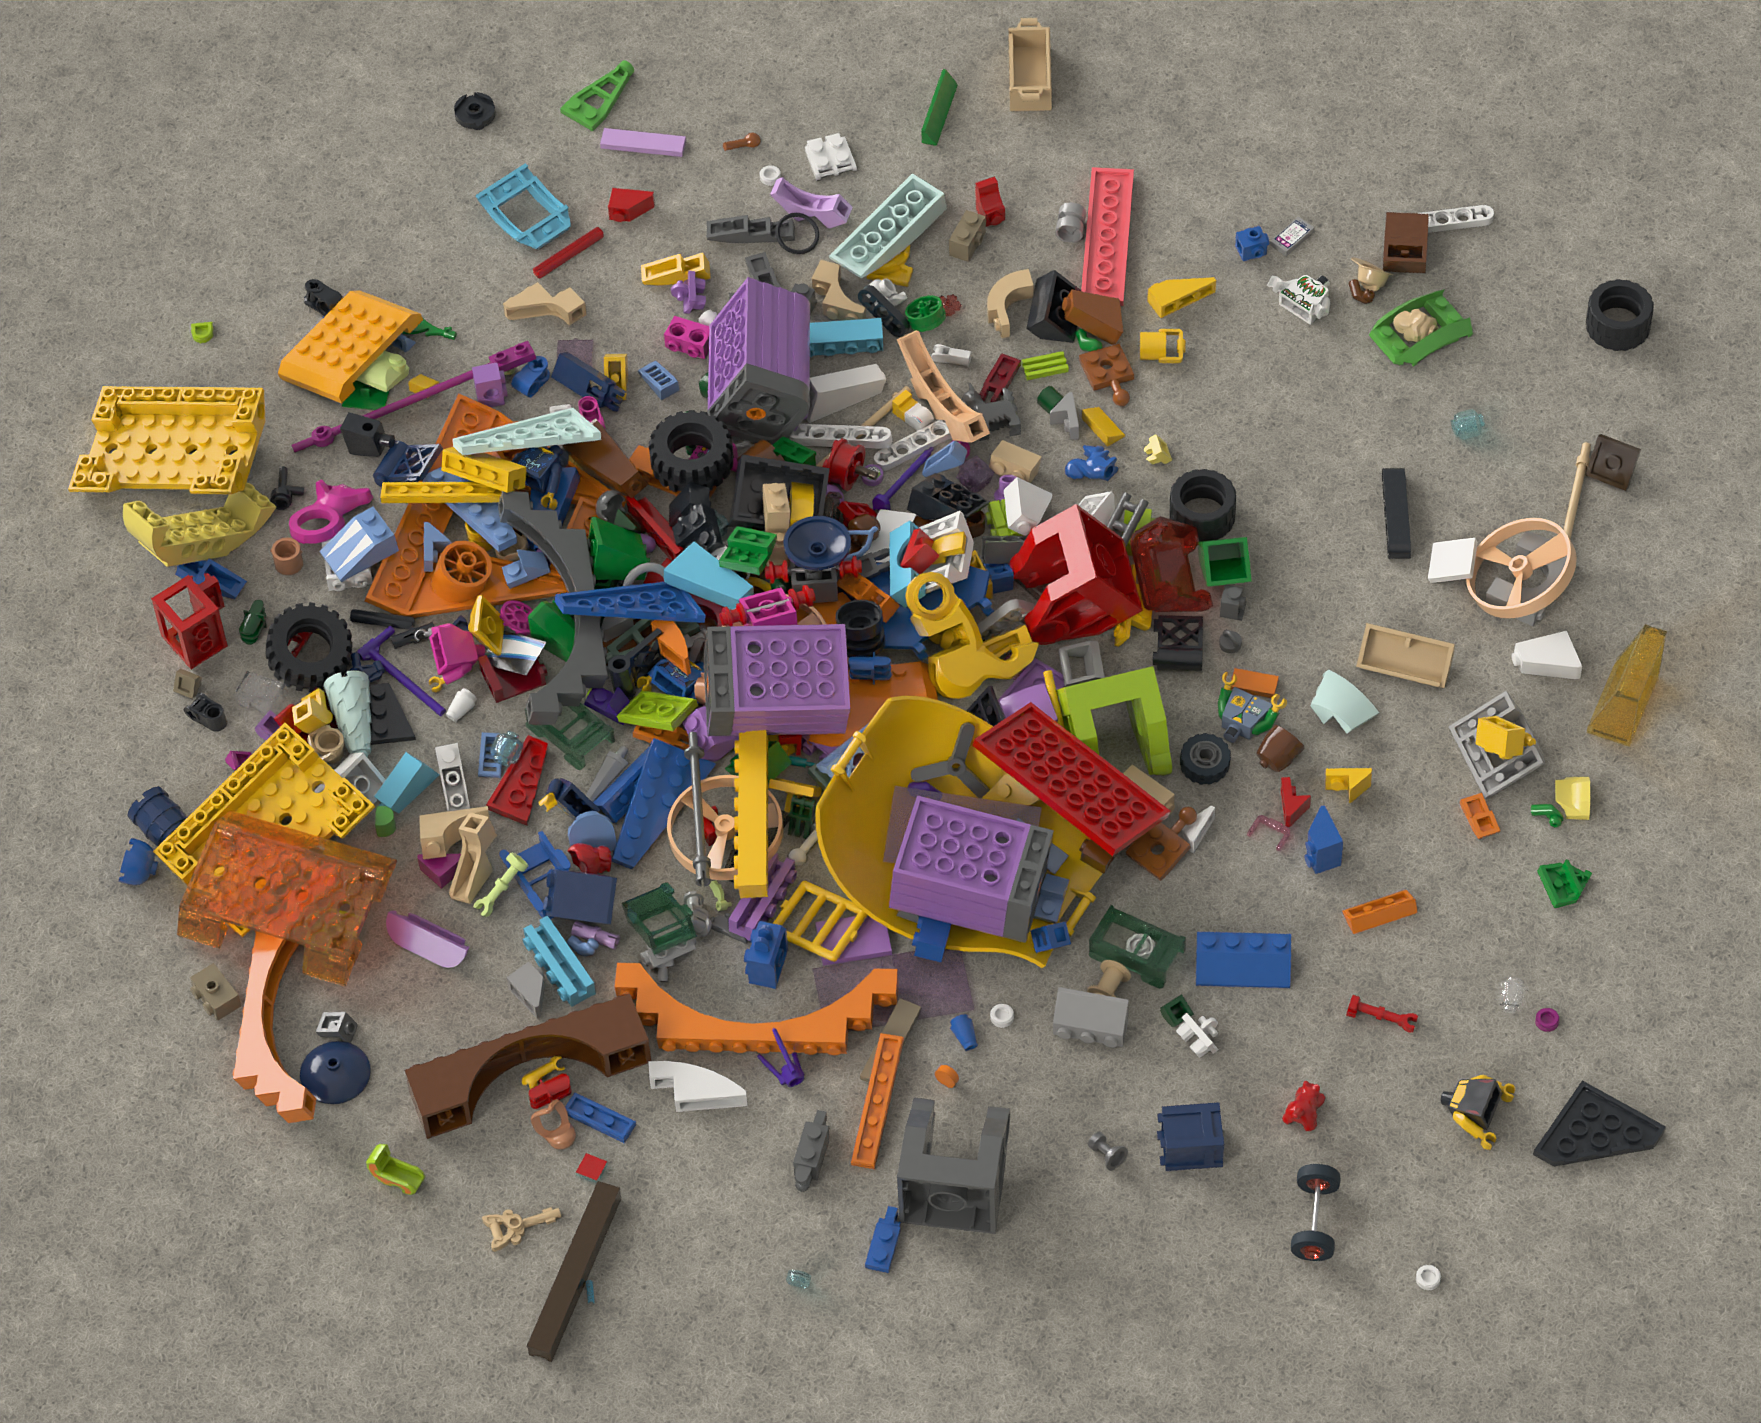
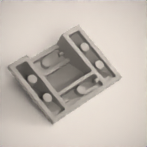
(1487, 768)

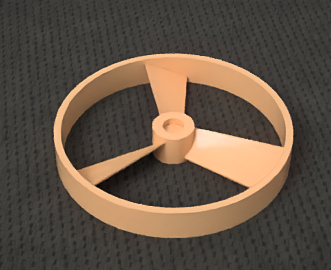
(1523, 566)
(723, 827)

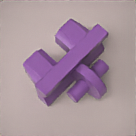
(687, 292)

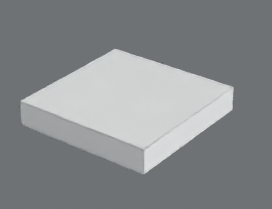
(1452, 560)

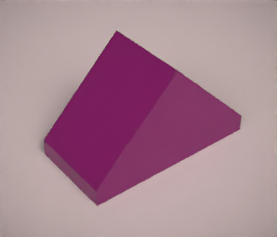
(439, 869)

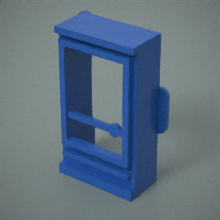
(535, 857)

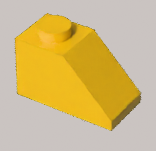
(617, 369)

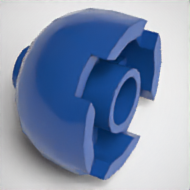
(138, 863)

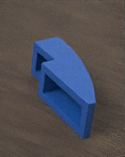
(229, 582)

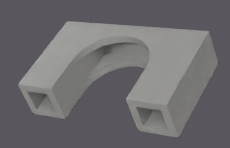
(1500, 590)

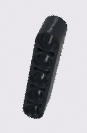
(1396, 513)

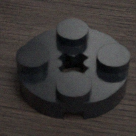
(478, 119)

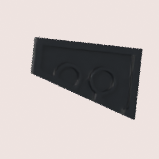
(387, 717)

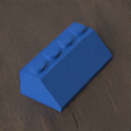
(1243, 959)

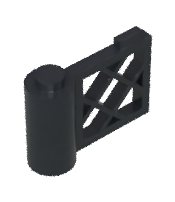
(1178, 655)
(624, 669)

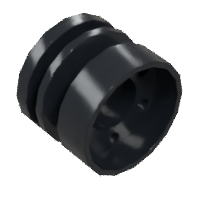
(863, 627)

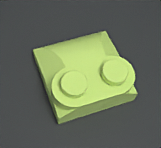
(385, 371)

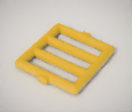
(822, 895)

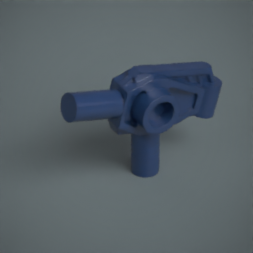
(373, 671)

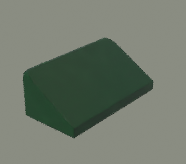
(626, 521)

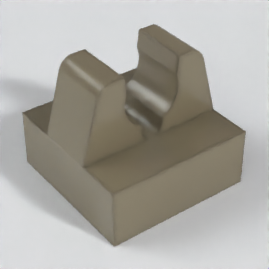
(187, 683)

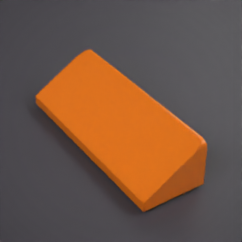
(1380, 911)

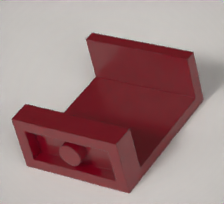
(508, 684)

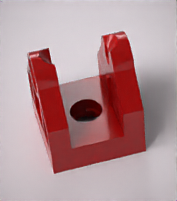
(1087, 574)

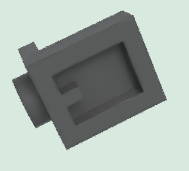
(337, 1025)

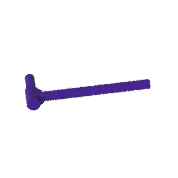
(371, 651)

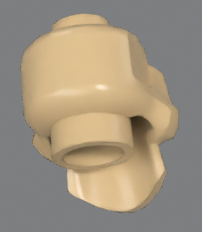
(1415, 325)

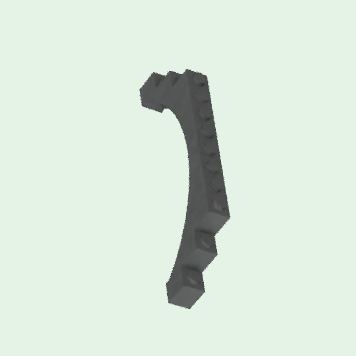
(570, 556)

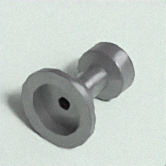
(1113, 1156)

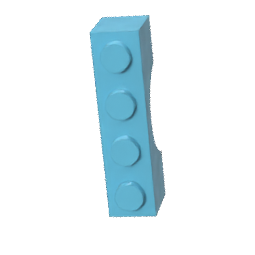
(900, 576)

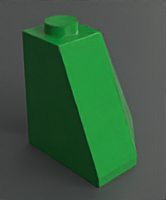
(553, 627)

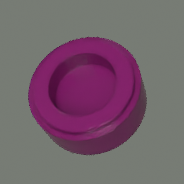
(1547, 1019)

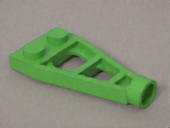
(587, 115)

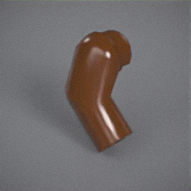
(1362, 296)

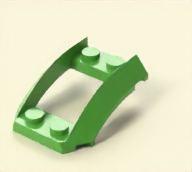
(1447, 317)

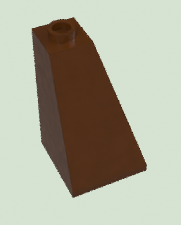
(607, 463)

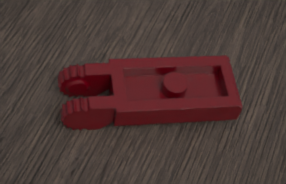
(1000, 377)

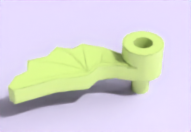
(718, 892)

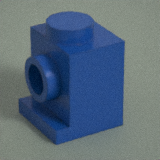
(1050, 937)

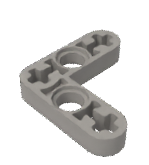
(1003, 617)

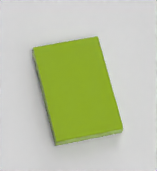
(657, 710)

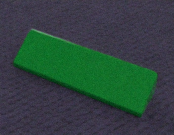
(938, 109)

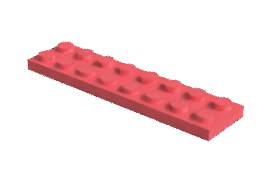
(1107, 232)

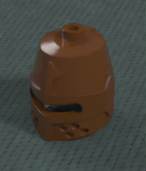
(1278, 749)

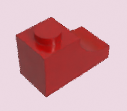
(989, 201)

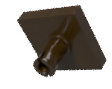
(1613, 462)

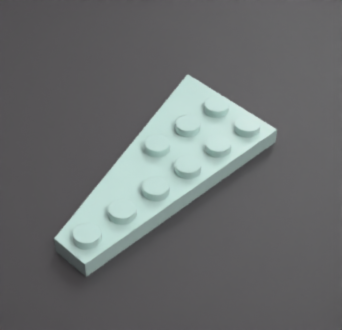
(546, 430)

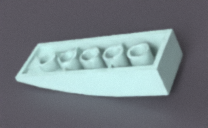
(891, 227)

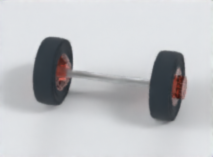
(1315, 1244)

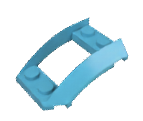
(513, 185)

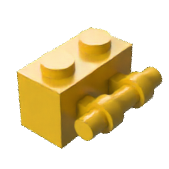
(1502, 737)

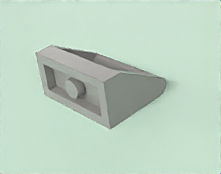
(1092, 660)

